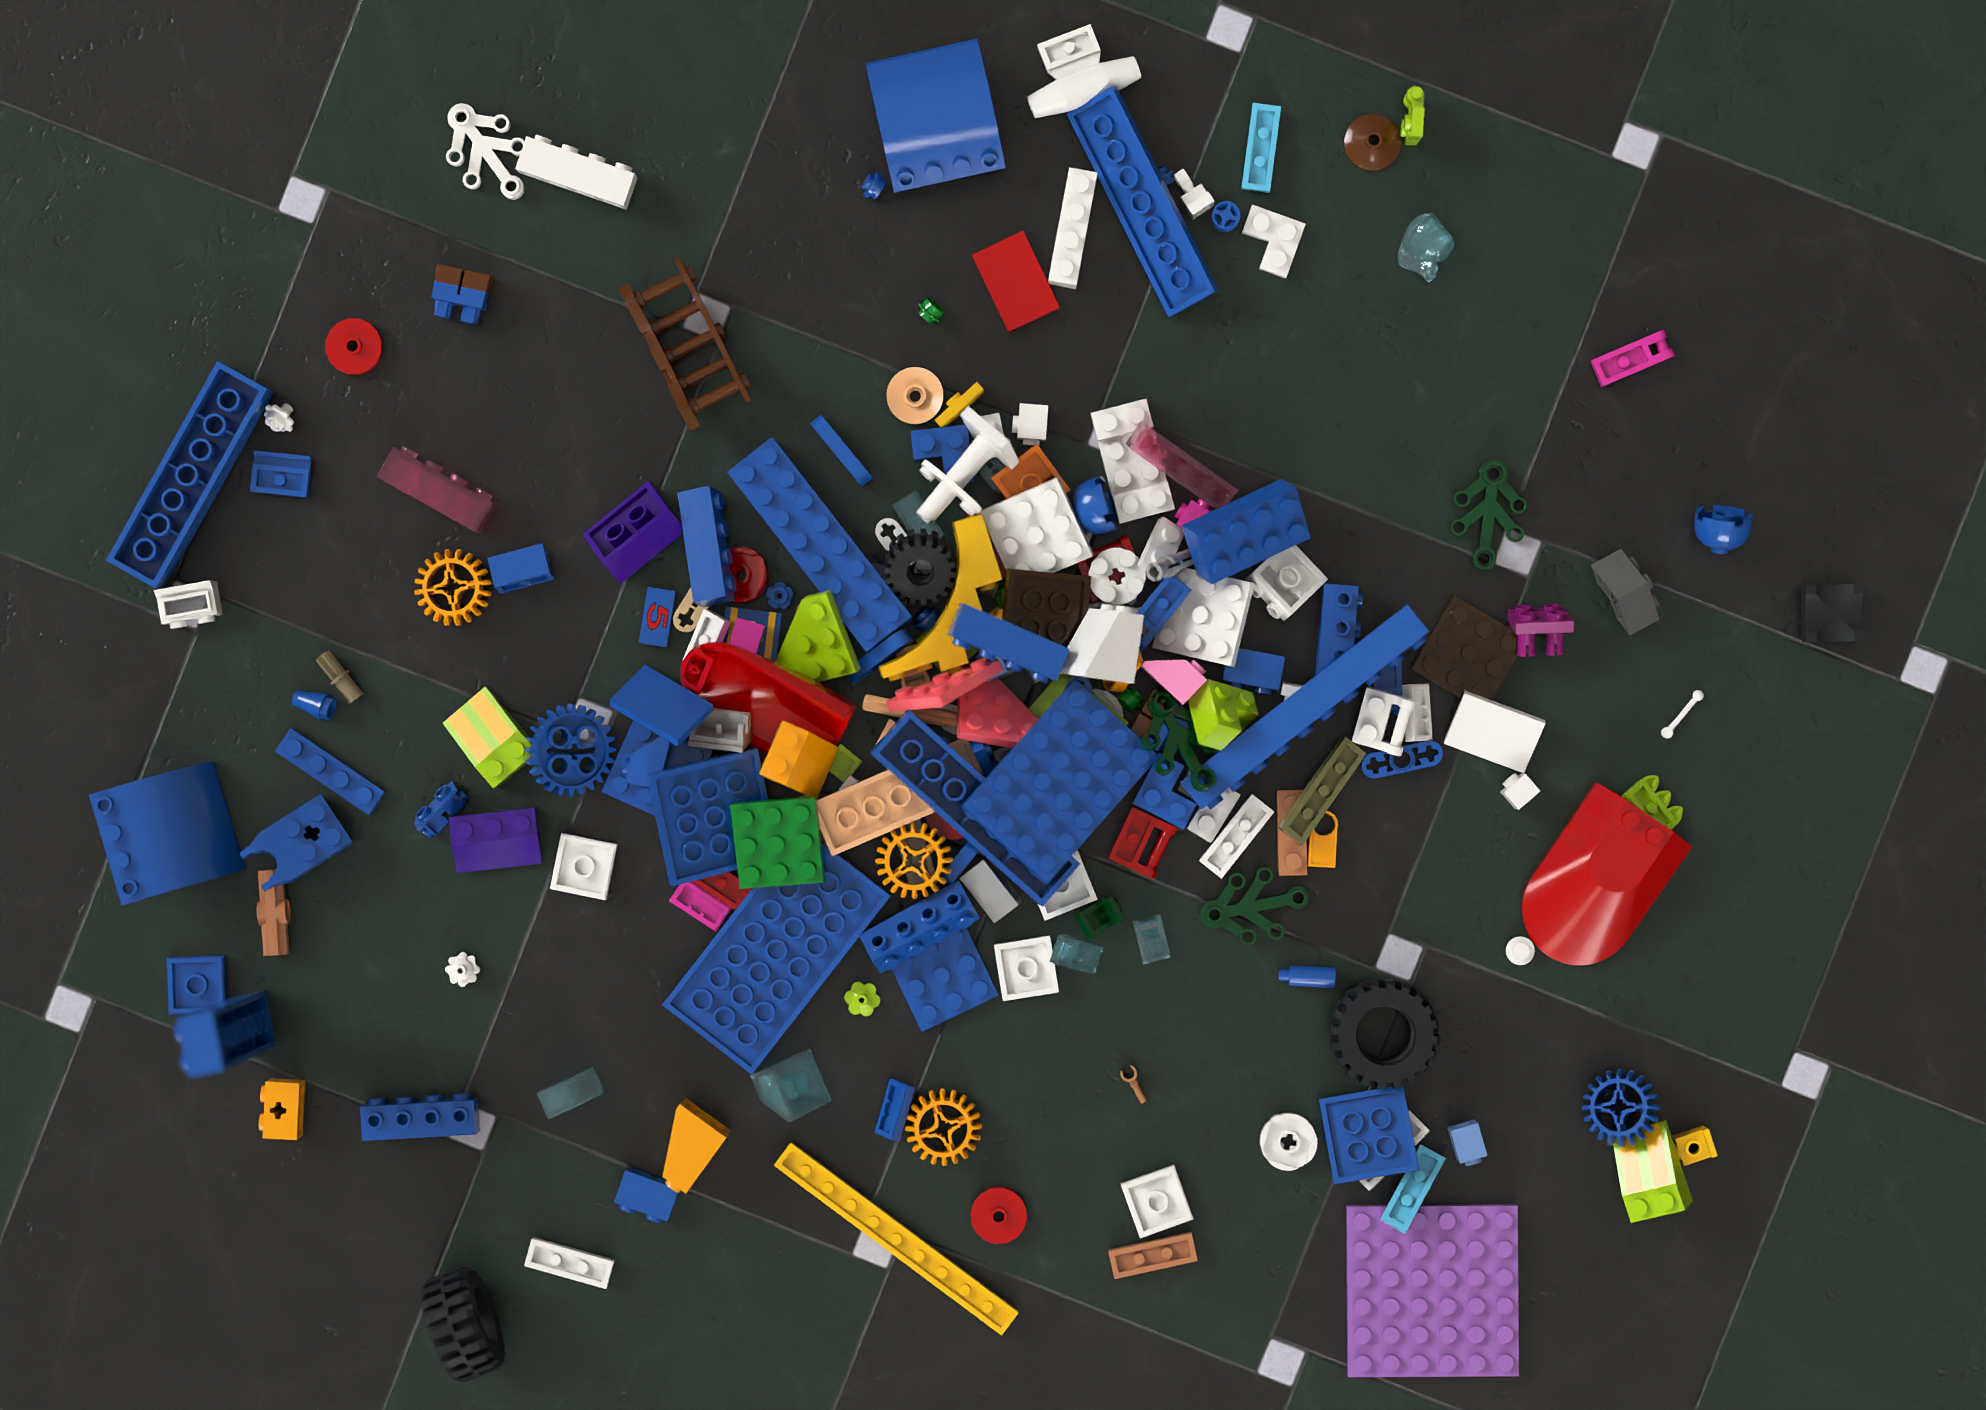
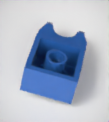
(291, 850)

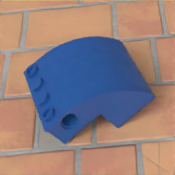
(935, 115)
(167, 832)

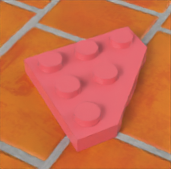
(944, 687)
(992, 715)

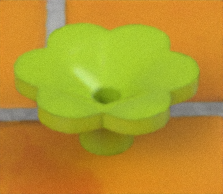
(865, 991)

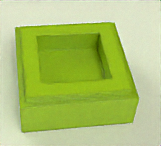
(844, 764)

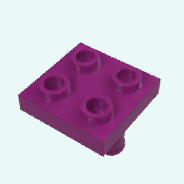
(1549, 620)

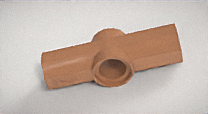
(273, 916)

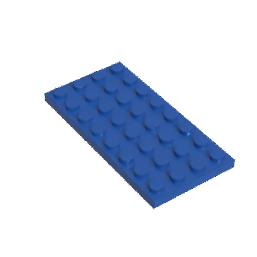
(774, 959)

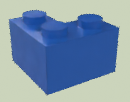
(941, 443)
(1158, 798)

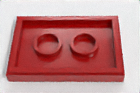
(1015, 281)

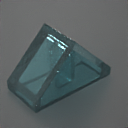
(1151, 939)

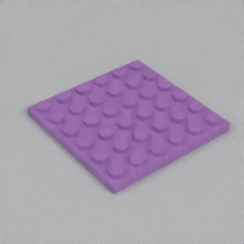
(1433, 1296)

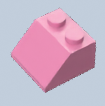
(1176, 677)

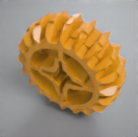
(450, 574)
(894, 875)
(930, 1131)

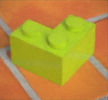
(1220, 713)

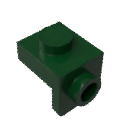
(1099, 916)

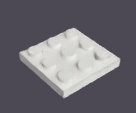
(1037, 529)
(1208, 620)

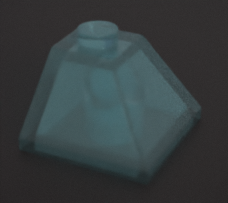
(792, 1086)

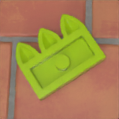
(1643, 796)

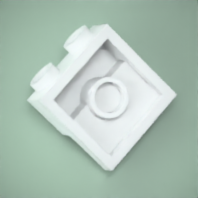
(1286, 581)

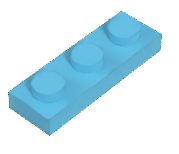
(1261, 147)
(1412, 1190)

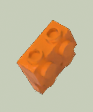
(1031, 471)

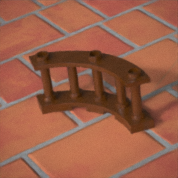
(666, 357)

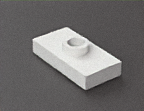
(1419, 723)

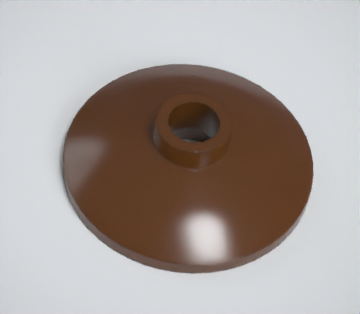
(1362, 152)

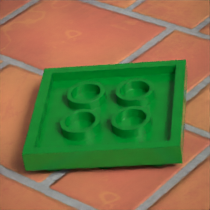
(778, 842)

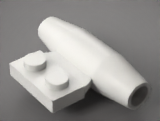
(1077, 72)

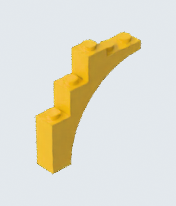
(975, 568)

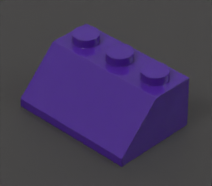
(634, 532)
(495, 840)

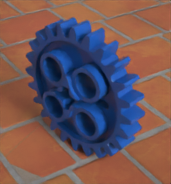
(571, 724)

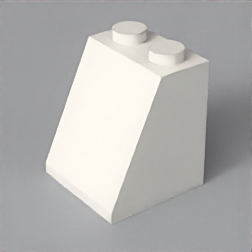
(1106, 645)

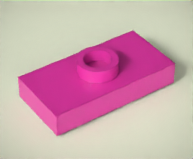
(700, 905)

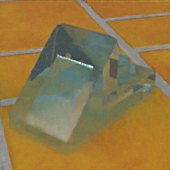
(1076, 954)

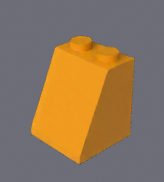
(799, 760)
(691, 1145)

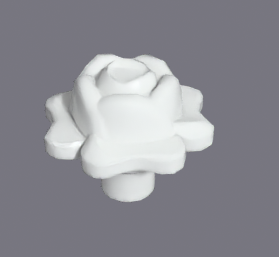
(279, 418)
(462, 969)

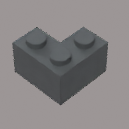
(1627, 591)

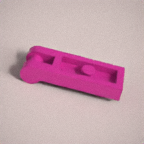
(1631, 358)

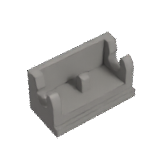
(723, 731)
(991, 889)

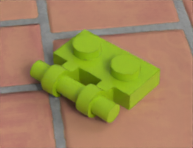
(1413, 122)

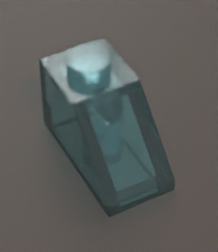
(907, 508)
(570, 1092)

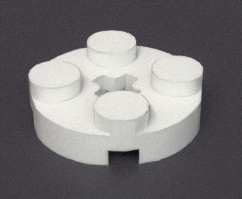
(1102, 568)
(1302, 1132)

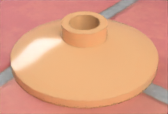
(913, 380)

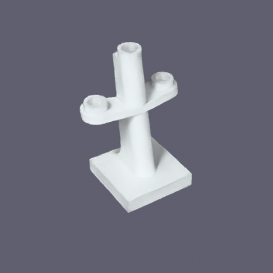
(987, 444)

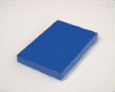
(661, 705)

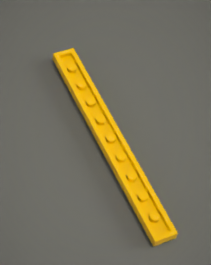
(896, 1238)

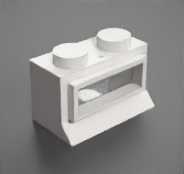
(189, 603)

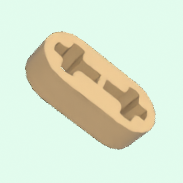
(684, 608)

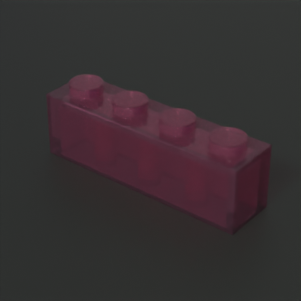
(1181, 466)
(436, 489)

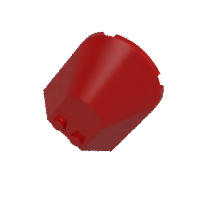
(768, 690)
(1599, 879)

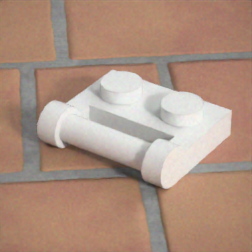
(1374, 719)

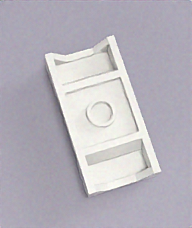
(1134, 483)

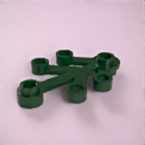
(1489, 510)
(1177, 738)
(1249, 907)

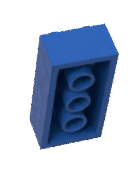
(1246, 531)

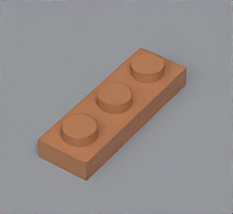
(1291, 856)
(1152, 1255)

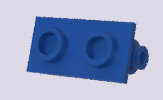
(431, 816)

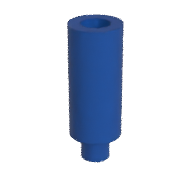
(1308, 976)

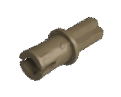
(339, 676)

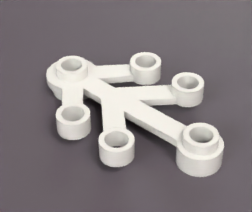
(483, 147)

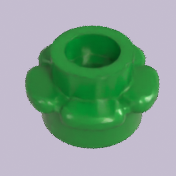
(930, 310)
(1130, 700)

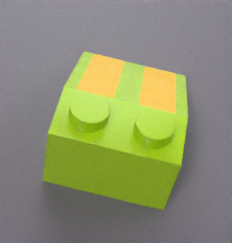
(489, 737)
(1652, 1175)

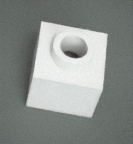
(1519, 790)

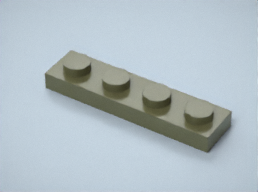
(1322, 790)

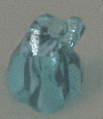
(1425, 245)

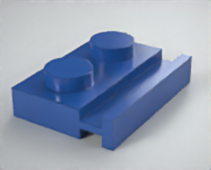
(281, 474)

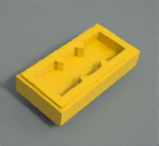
(958, 404)

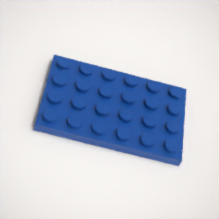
(1059, 781)

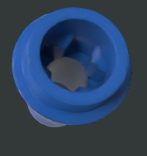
(316, 704)

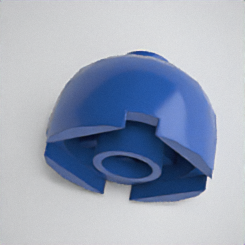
(1094, 507)
(1722, 528)

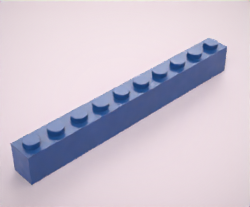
(1309, 703)

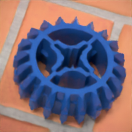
(1620, 1094)

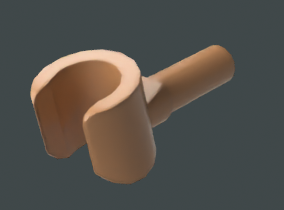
(1135, 1085)

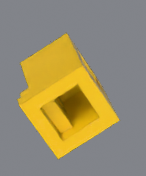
(1698, 1135)

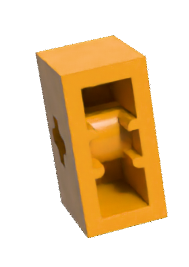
(290, 1095)

